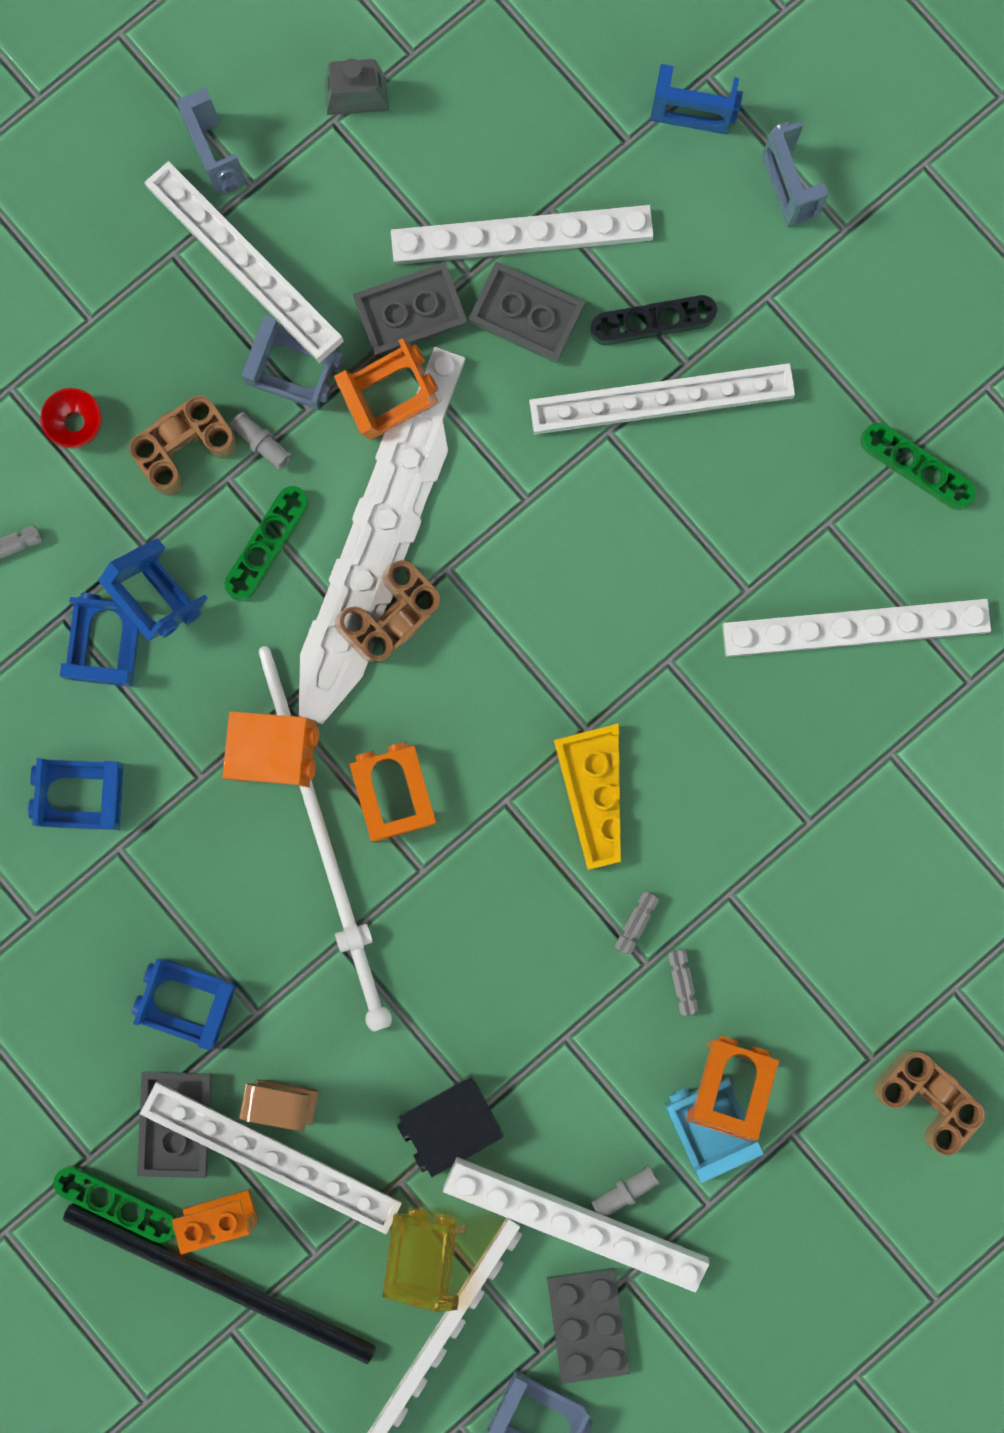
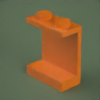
(270, 749)

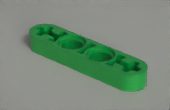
(920, 461)
(262, 541)
(113, 1209)

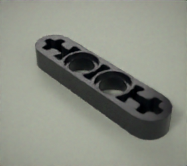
(651, 314)

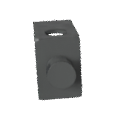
(355, 87)

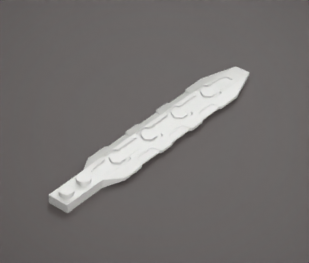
(380, 535)

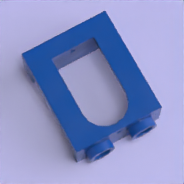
(724, 106)
(145, 560)
(75, 670)
(50, 770)
(149, 1014)

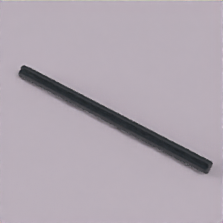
(219, 1283)

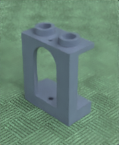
(198, 117)
(795, 202)
(253, 376)
(521, 1384)

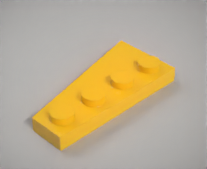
(592, 784)

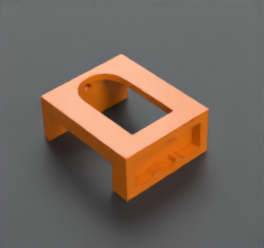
(353, 384)
(409, 761)
(702, 1111)
(221, 1217)

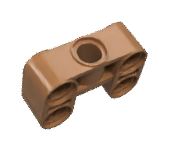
(174, 432)
(398, 621)
(940, 1091)
(278, 1104)

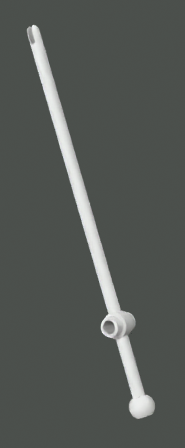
(353, 936)

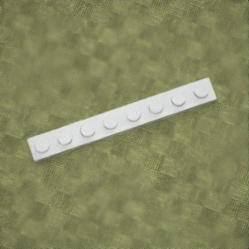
(521, 235)
(244, 262)
(661, 398)
(856, 627)
(270, 1157)
(576, 1224)
(448, 1326)

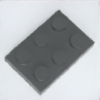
(410, 309)
(526, 312)
(162, 1149)
(588, 1325)

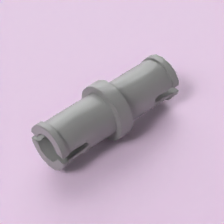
(261, 441)
(626, 1192)

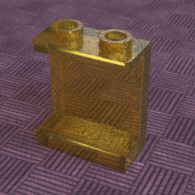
(422, 1260)

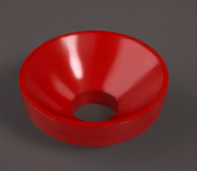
(60, 407)

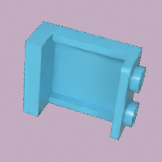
(708, 1149)

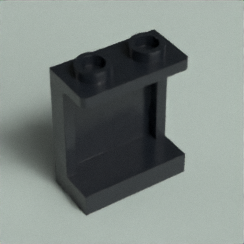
(450, 1126)

